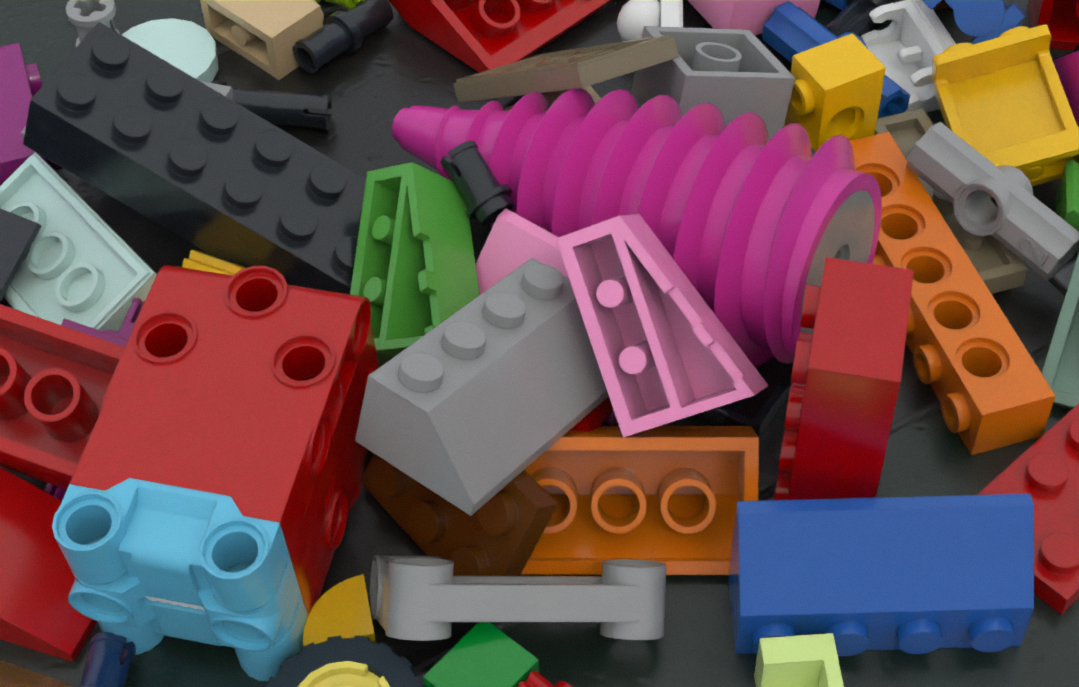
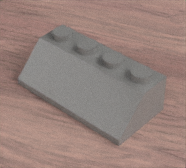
(485, 389)

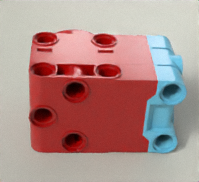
(221, 464)

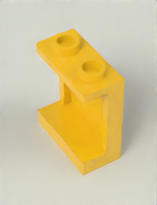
(1009, 102)

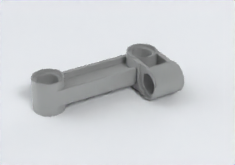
(422, 598)

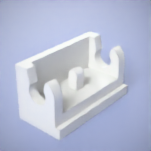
(909, 48)

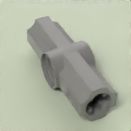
(1019, 220)

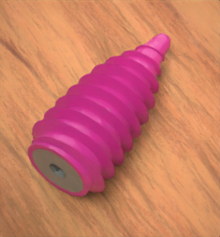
(724, 201)

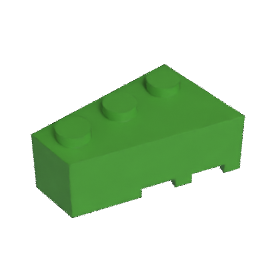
(412, 255)

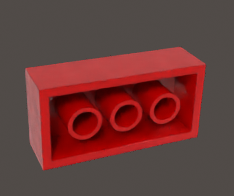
(844, 382)
(49, 394)

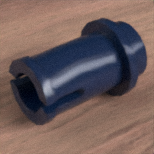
(105, 661)

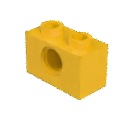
(836, 90)

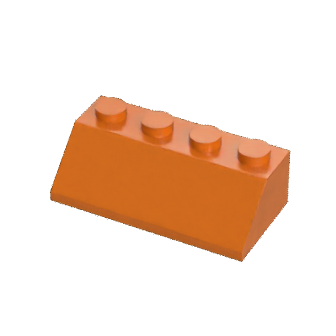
(644, 498)

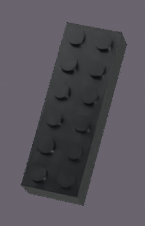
(198, 162)

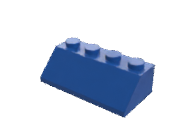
(884, 572)

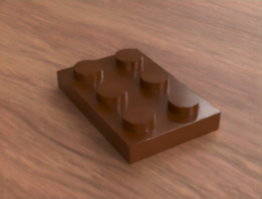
(488, 543)

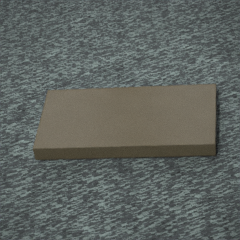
(566, 69)

